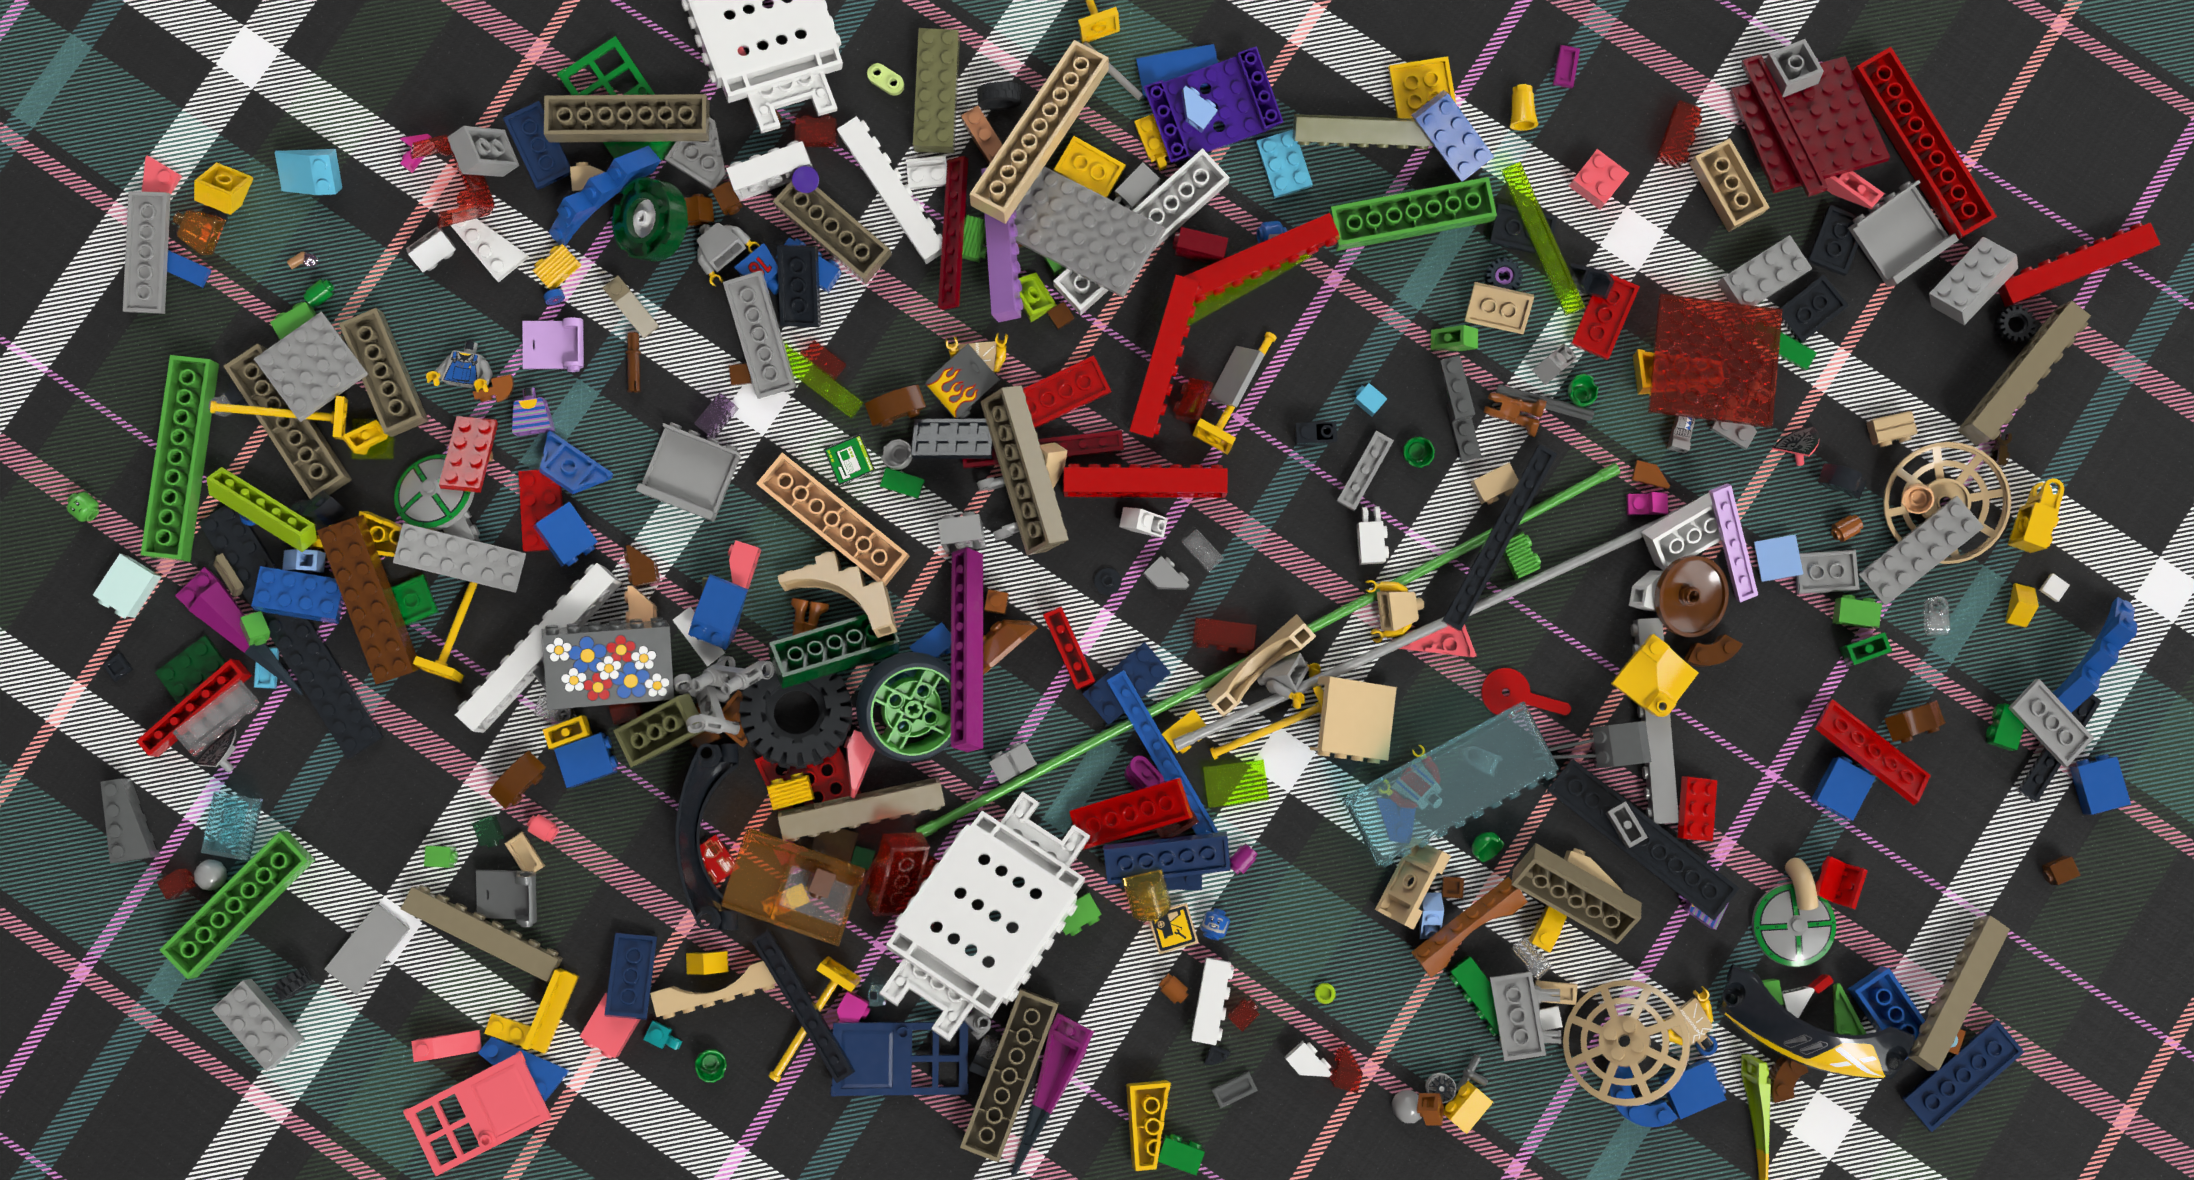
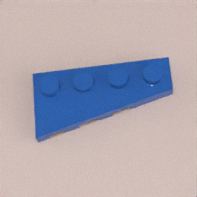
(544, 1073)

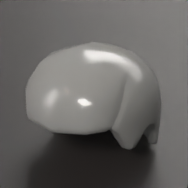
(897, 454)
(210, 875)
(1405, 1106)

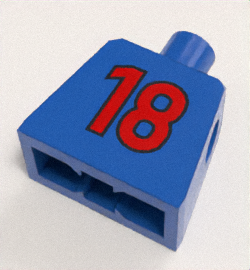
(761, 261)

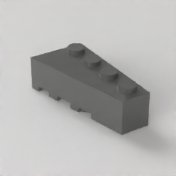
(125, 823)

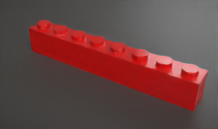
(1265, 256)
(2079, 264)
(1164, 356)

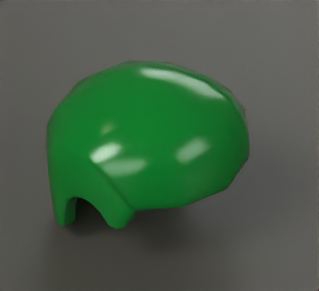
(1582, 390)
(1418, 452)
(1486, 846)
(710, 1065)

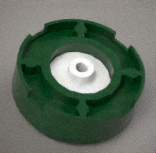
(650, 219)

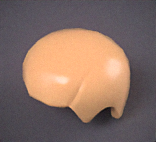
(1917, 498)

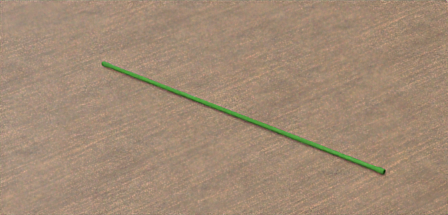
(933, 826)

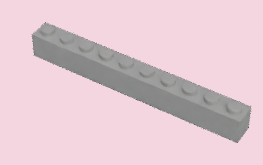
(1661, 771)

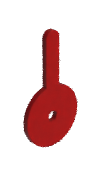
(1518, 692)

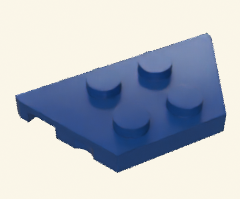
(570, 466)

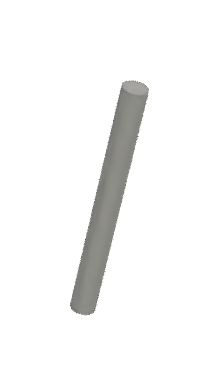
(1121, 79)

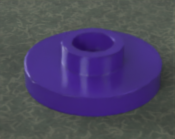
(805, 179)

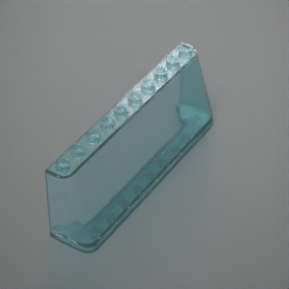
(1450, 785)

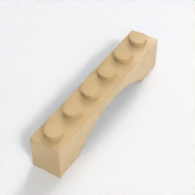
(1285, 641)
(674, 999)

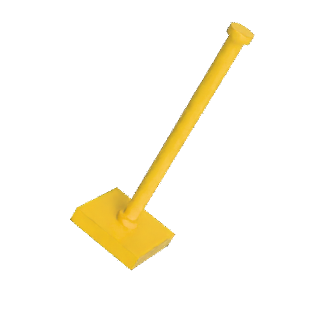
(1098, 24)
(337, 417)
(1215, 435)
(440, 667)
(1273, 727)
(838, 975)

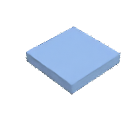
(1778, 558)

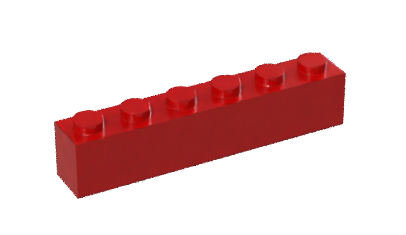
(160, 735)

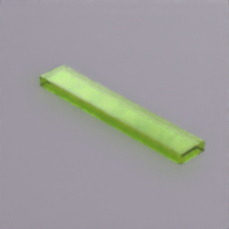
(823, 384)

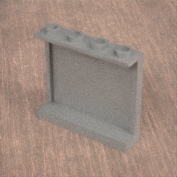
(1900, 234)
(690, 472)

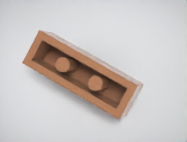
(981, 133)

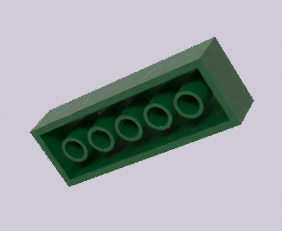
(829, 650)

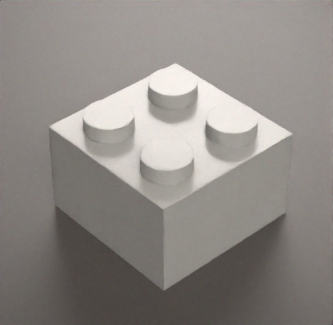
(1794, 67)

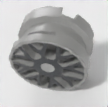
(1441, 1084)

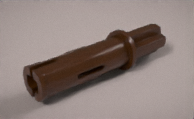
(633, 362)

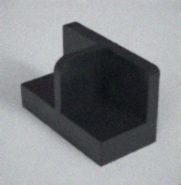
(1592, 281)

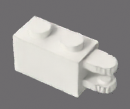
(1371, 539)

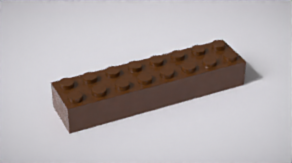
(369, 599)

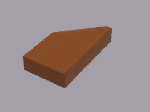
(1649, 474)

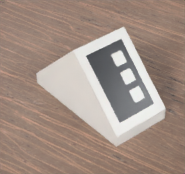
(1796, 999)

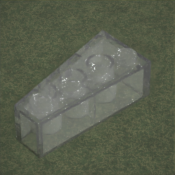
(216, 719)

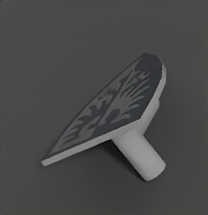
(219, 752)

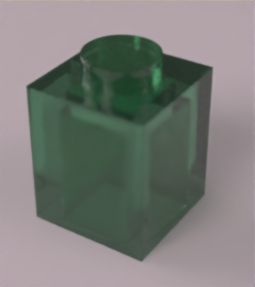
(488, 831)

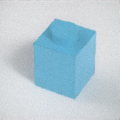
(1369, 399)

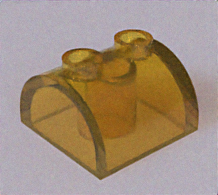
(1147, 895)

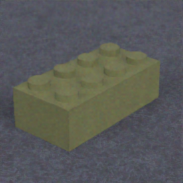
(657, 730)

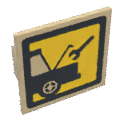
(1174, 929)

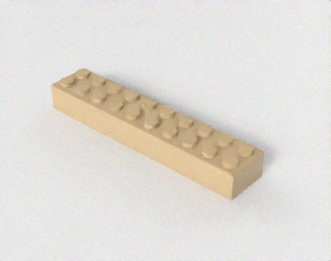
(1039, 132)

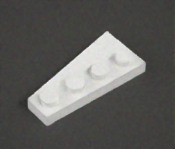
(491, 249)

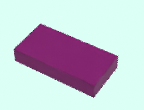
(1566, 66)

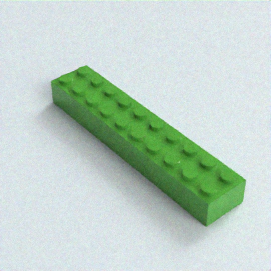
(179, 459)

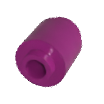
(1242, 859)

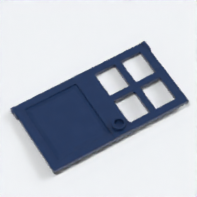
(884, 1059)

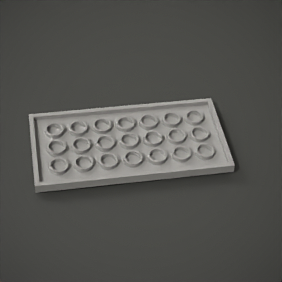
(1085, 231)

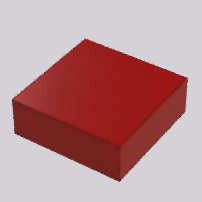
(1821, 983)

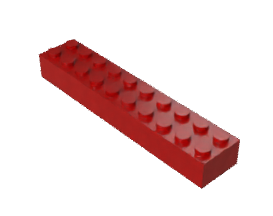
(1922, 144)

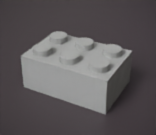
(483, 151)

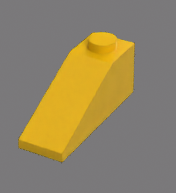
(1547, 929)

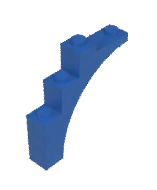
(599, 189)
(2103, 654)

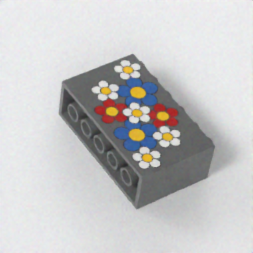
(607, 663)

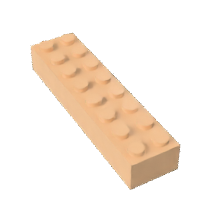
(833, 519)

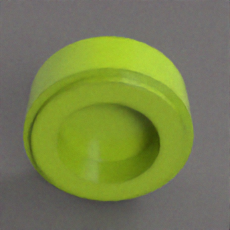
(1325, 993)

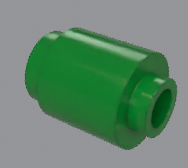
(319, 292)

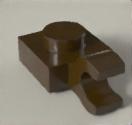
(1999, 451)

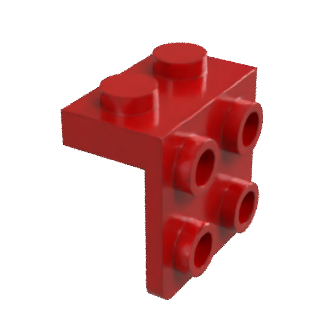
(1840, 882)

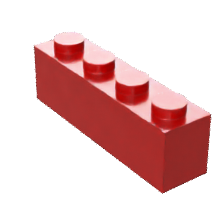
(1069, 648)

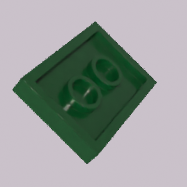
(190, 668)

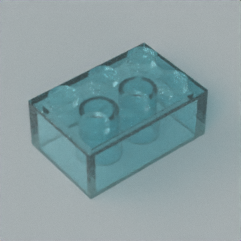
(231, 825)

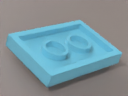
(1284, 164)

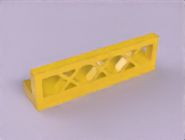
(550, 1011)

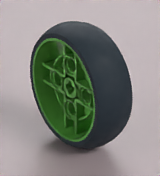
(876, 689)

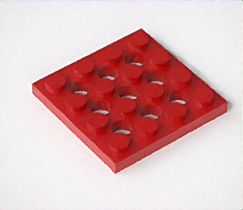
(821, 783)

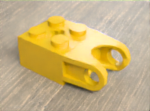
(2037, 518)

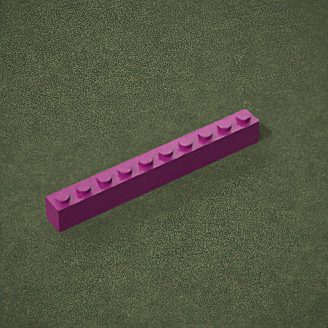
(967, 650)

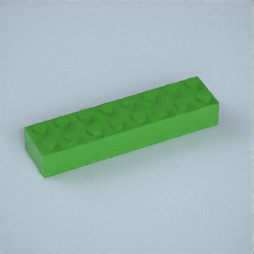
(1414, 213)
(237, 904)

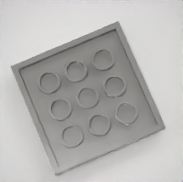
(310, 366)

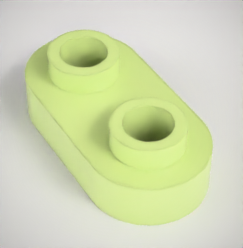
(885, 78)

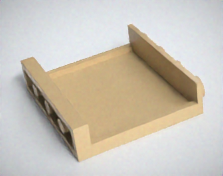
(1355, 719)

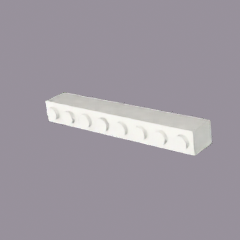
(891, 190)

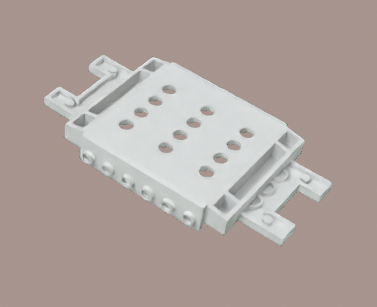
(772, 75)
(943, 970)

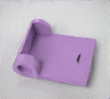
(553, 344)

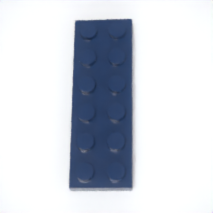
(1172, 855)
(1963, 1075)

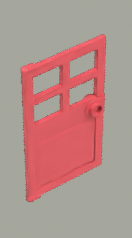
(496, 1105)

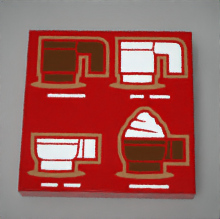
(717, 859)

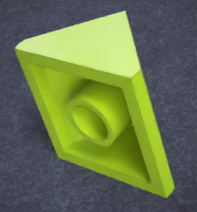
(1035, 297)

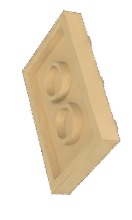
(1499, 308)

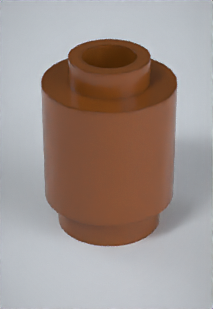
(1846, 528)
(1173, 988)

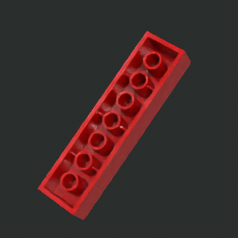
(1145, 482)

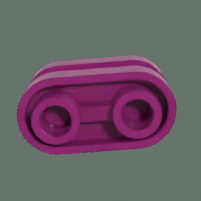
(1142, 773)

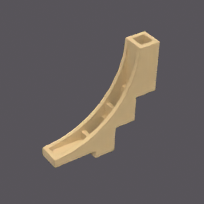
(849, 582)

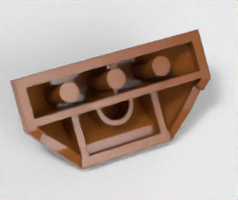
(1003, 639)

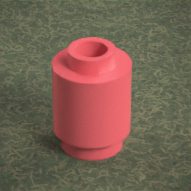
(542, 828)

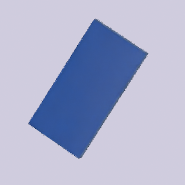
(1174, 64)

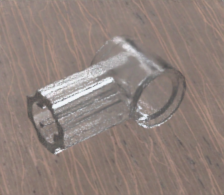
(1532, 958)

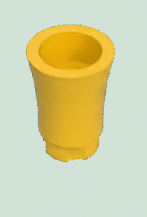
(1523, 108)

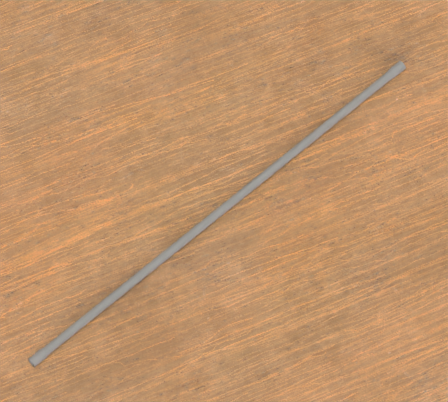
(1191, 737)

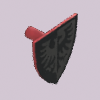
(1801, 443)

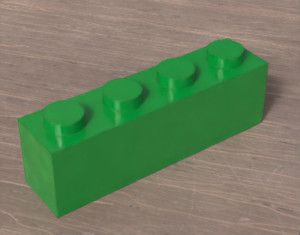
(1476, 990)

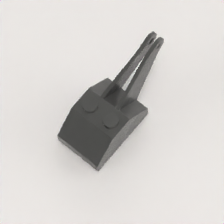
(1615, 745)

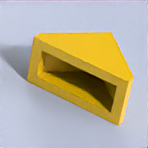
(2022, 605)
(707, 962)

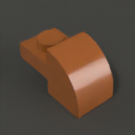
(501, 389)

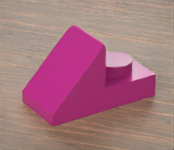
(407, 162)
(1647, 504)

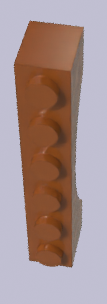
(1437, 950)

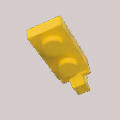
(1152, 140)

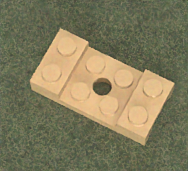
(1403, 901)

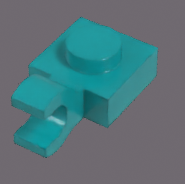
(660, 1035)

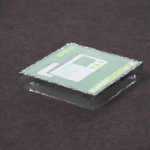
(849, 460)

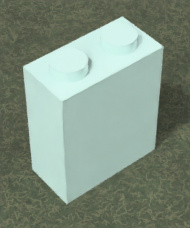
(126, 586)

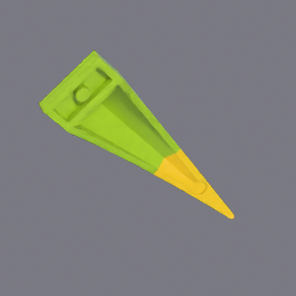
(1758, 1093)

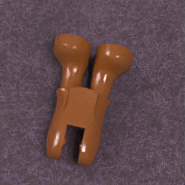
(1511, 410)
(815, 611)

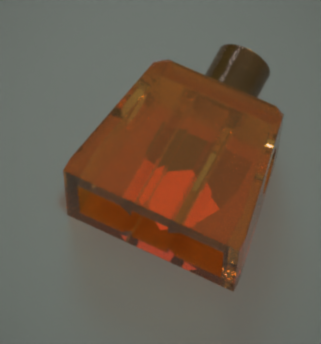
(199, 230)

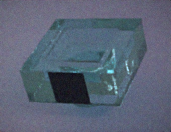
(874, 996)

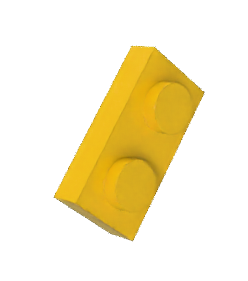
(507, 1029)

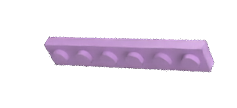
(1733, 542)

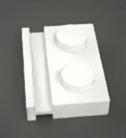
(926, 172)

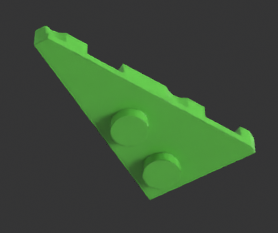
(1845, 1019)

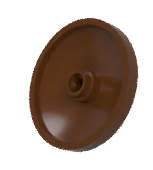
(1691, 596)

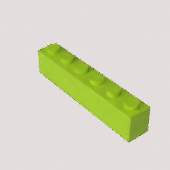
(261, 509)

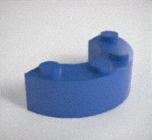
(1648, 1115)

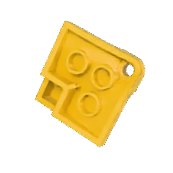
(1655, 677)

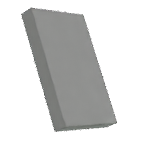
(1236, 376)
(1828, 572)

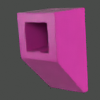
(853, 1008)

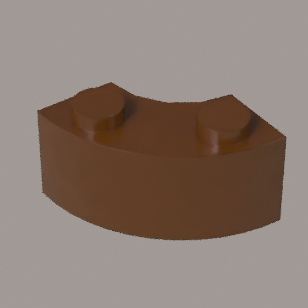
(699, 210)
(894, 405)
(1715, 653)
(1915, 720)
(517, 779)
(1784, 1077)

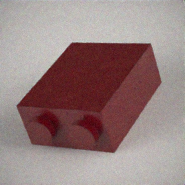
(1199, 246)

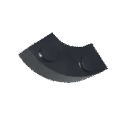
(320, 510)

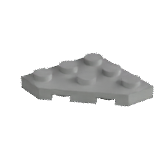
(700, 158)

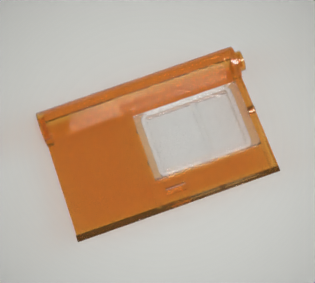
(772, 881)

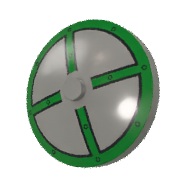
(423, 502)
(1792, 934)

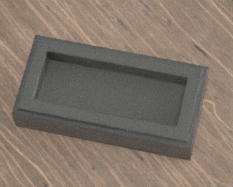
(1234, 1089)

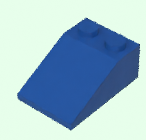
(718, 612)

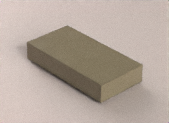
(228, 575)

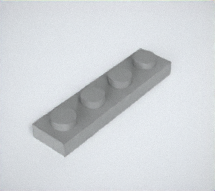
(1365, 470)

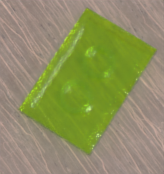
(1236, 783)

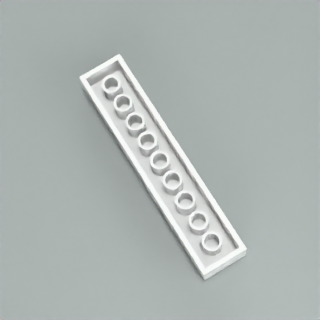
(1168, 206)
(517, 669)

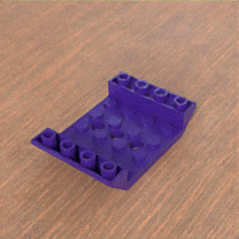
(1238, 91)

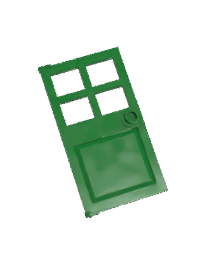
(616, 149)

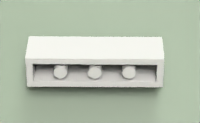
(1211, 1001)

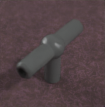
(1468, 1073)

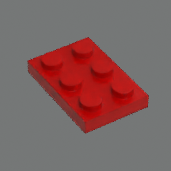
(1697, 809)

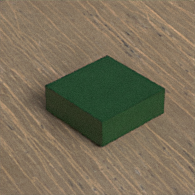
(863, 857)

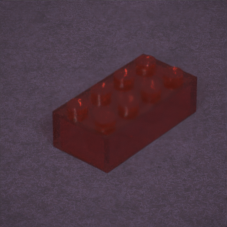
(897, 872)

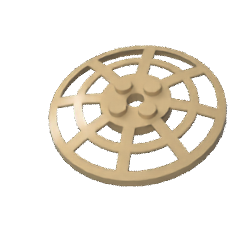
(1950, 488)
(1633, 1053)

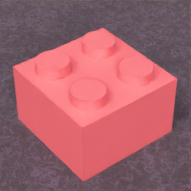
(1598, 179)

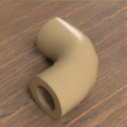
(1803, 884)

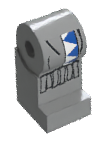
(1681, 434)

